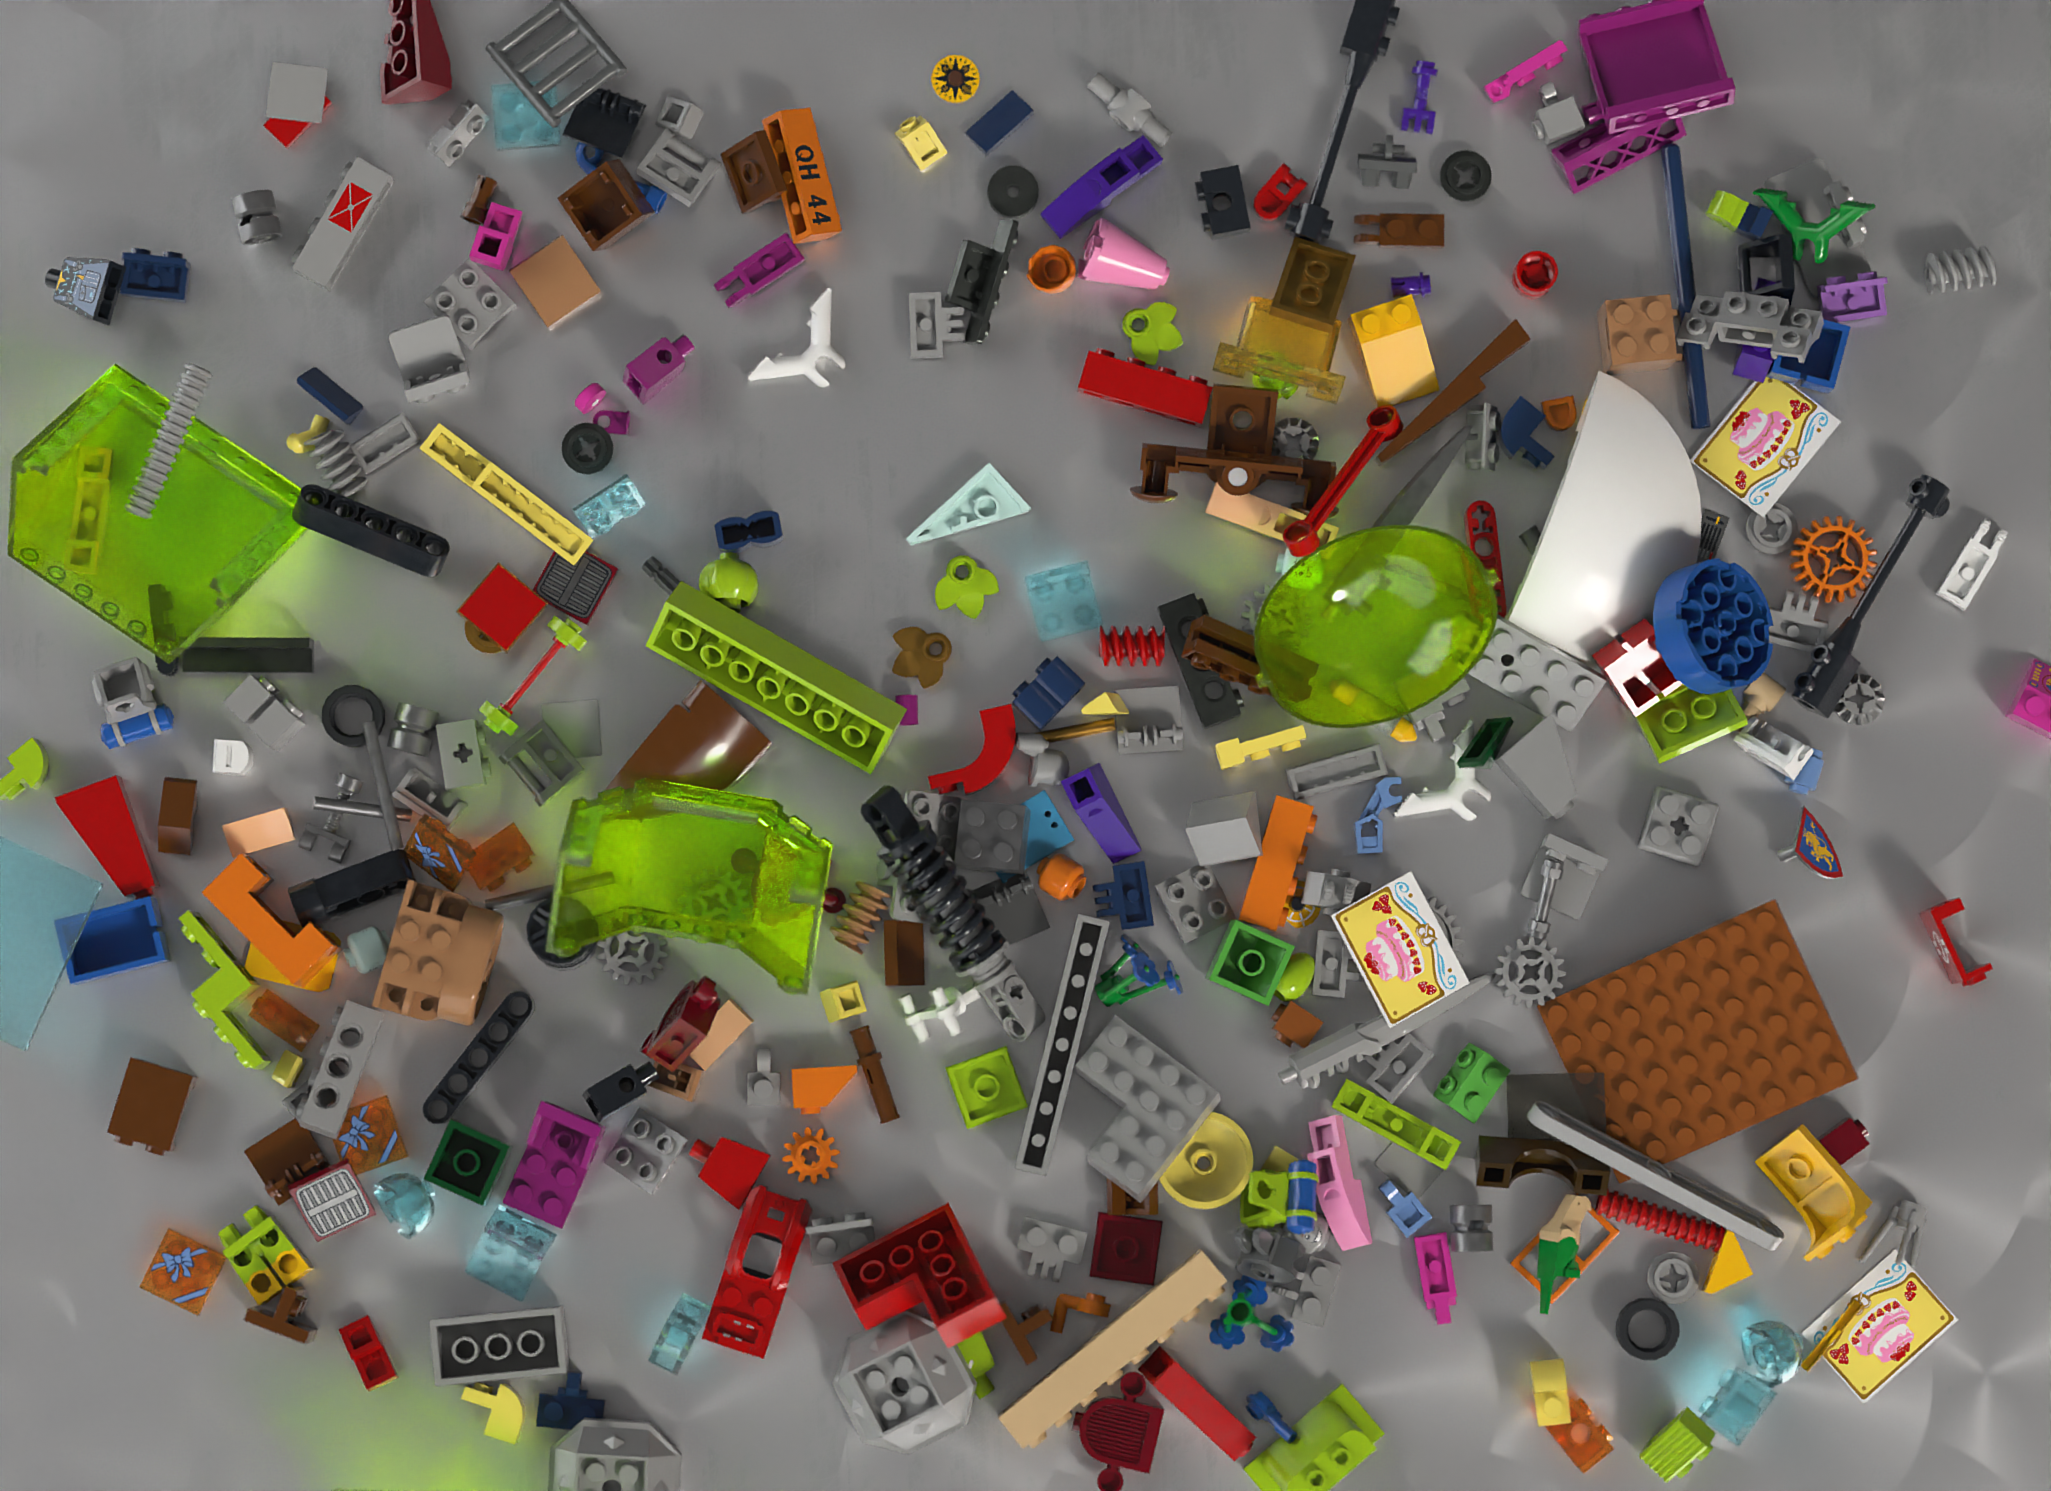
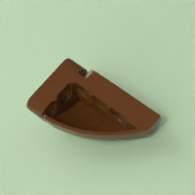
(699, 748)

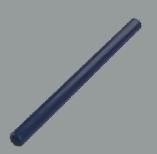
(1684, 281)

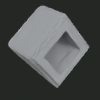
(680, 117)

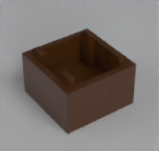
(606, 205)

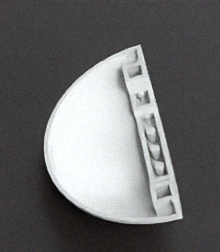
(1614, 528)

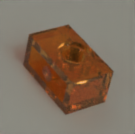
(1592, 1448)

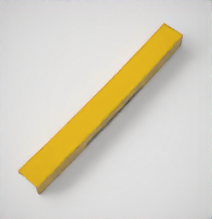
(1831, 1335)

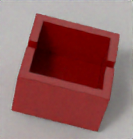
(1633, 665)

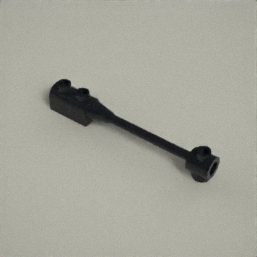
(1363, 43)
(1832, 660)

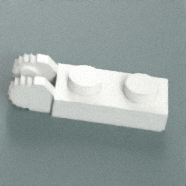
(1971, 567)

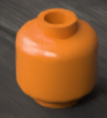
(1061, 877)

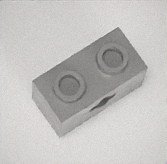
(450, 740)

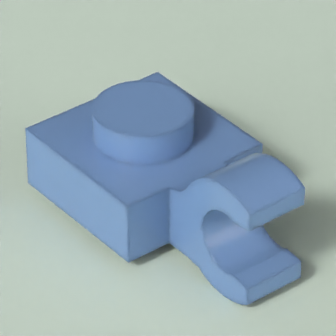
(1406, 1211)

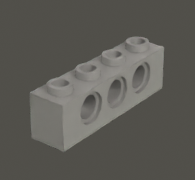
(329, 1119)

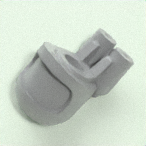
(1045, 765)

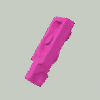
(1523, 73)
(1436, 1274)

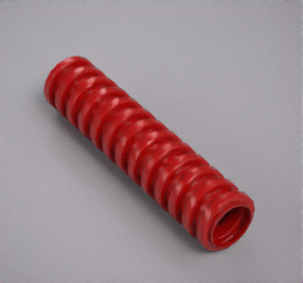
(1661, 1220)

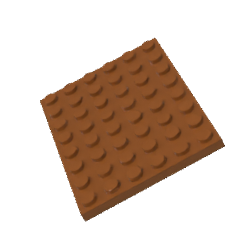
(1703, 1036)

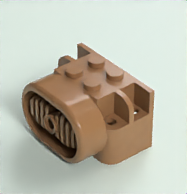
(439, 956)

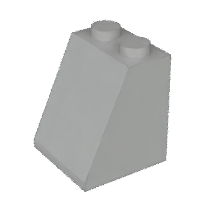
(1541, 769)

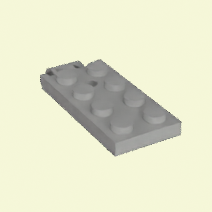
(1538, 675)

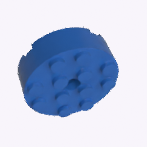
(1712, 626)

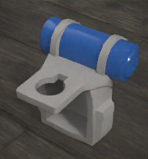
(129, 703)

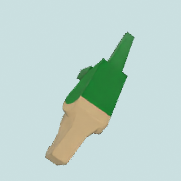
(1560, 1244)

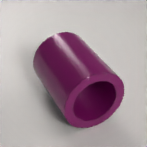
(909, 702)

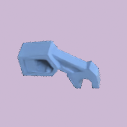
(1378, 801)

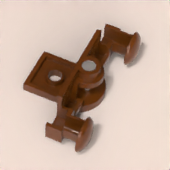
(1235, 455)

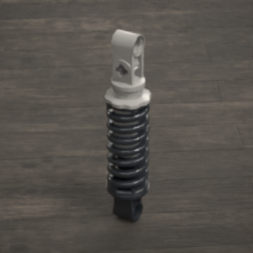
(954, 910)

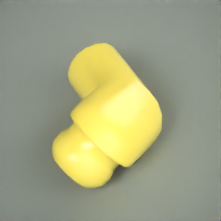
(296, 441)

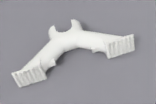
(820, 348)
(1450, 797)

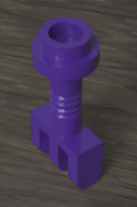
(1424, 70)

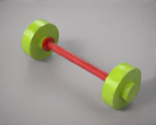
(566, 633)

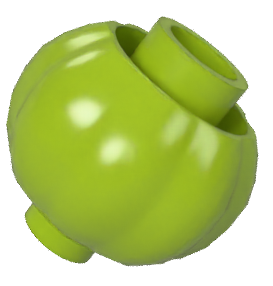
(729, 581)

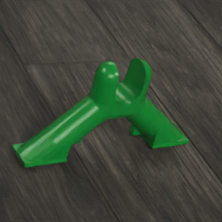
(1817, 232)

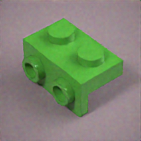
(1471, 1082)

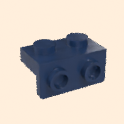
(155, 276)

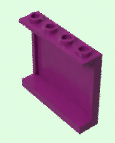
(1654, 63)

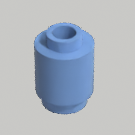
(1808, 776)

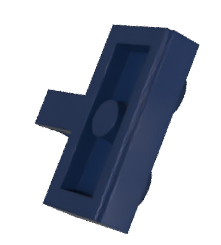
(568, 1406)

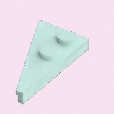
(977, 503)

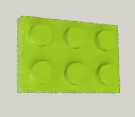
(1688, 720)

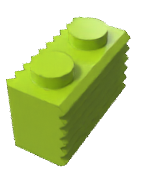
(1678, 1445)

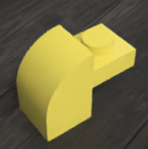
(1550, 1392)
(507, 1410)

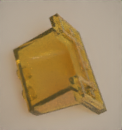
(1283, 352)

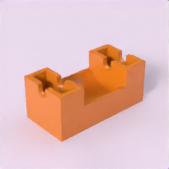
(236, 896)

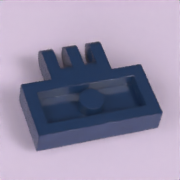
(1127, 896)

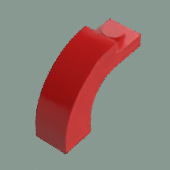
(996, 753)

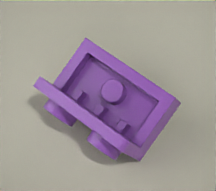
(1852, 299)

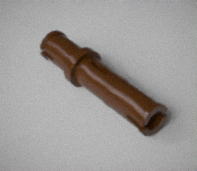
(874, 1074)

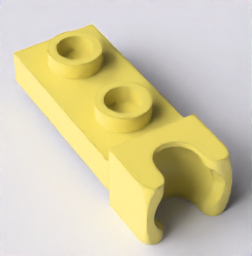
(1232, 752)

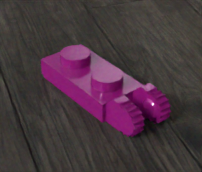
(762, 268)

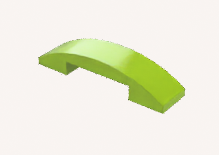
(1396, 1124)

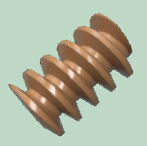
(859, 916)

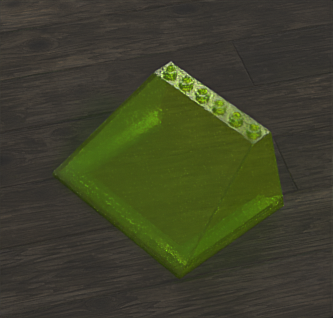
(155, 577)

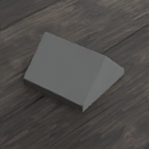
(1225, 829)

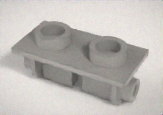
(468, 122)
(1485, 424)

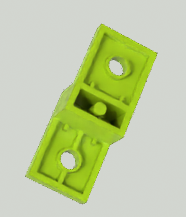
(224, 991)

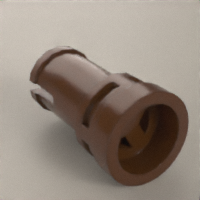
(477, 207)

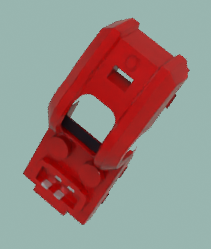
(749, 1299)

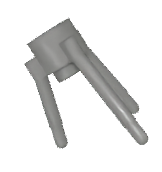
(1911, 1219)

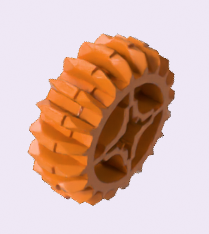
(1847, 565)

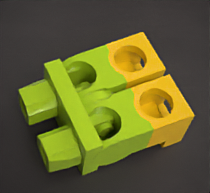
(264, 1243)

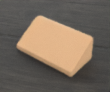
(259, 832)

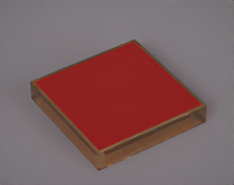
(502, 608)

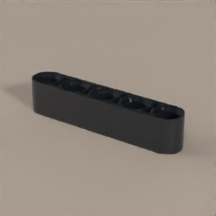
(370, 530)
(464, 1064)

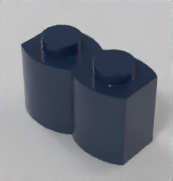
(758, 530)
(1047, 692)

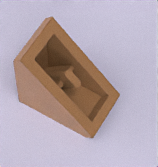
(681, 1083)

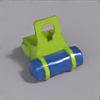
(1281, 1198)

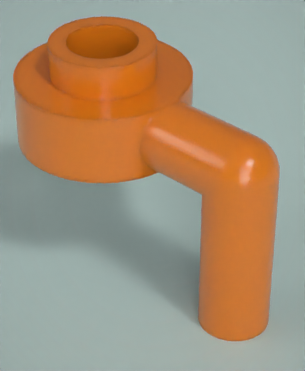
(1092, 1304)

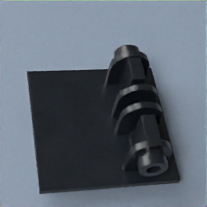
(605, 121)

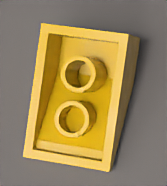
(1394, 351)

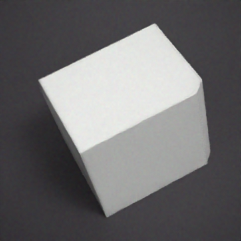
(232, 757)

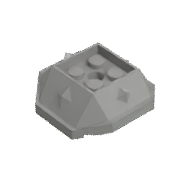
(936, 1375)
(616, 1450)

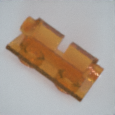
(283, 1020)

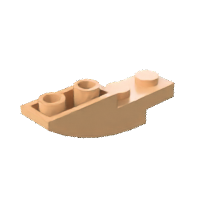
(1260, 515)

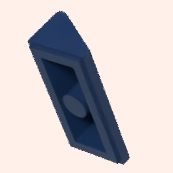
(999, 123)
(330, 395)

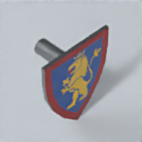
(1813, 848)

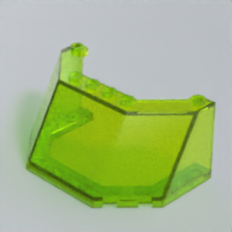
(693, 870)

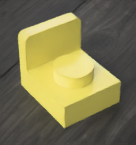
(920, 141)

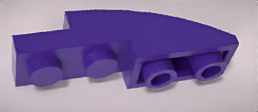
(1100, 186)

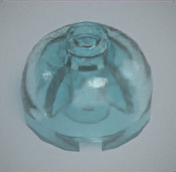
(406, 1201)
(1774, 1350)

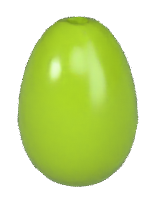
(1295, 977)

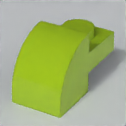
(30, 766)

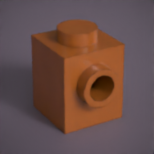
(1295, 1025)

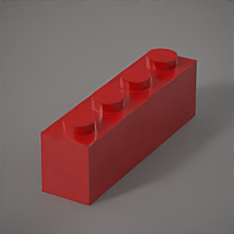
(1145, 388)

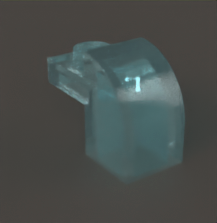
(679, 1333)

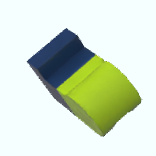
(1738, 215)

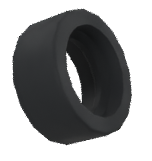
(330, 706)
(1670, 1319)

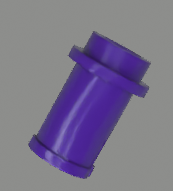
(1411, 285)

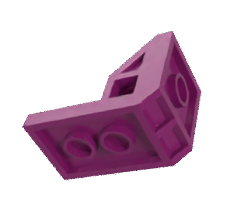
(554, 1163)

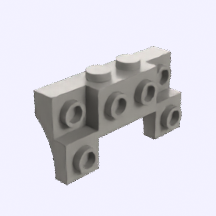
(1753, 322)

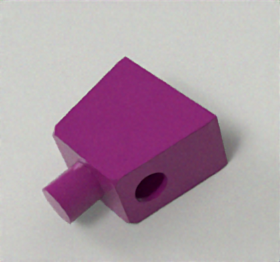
(648, 376)

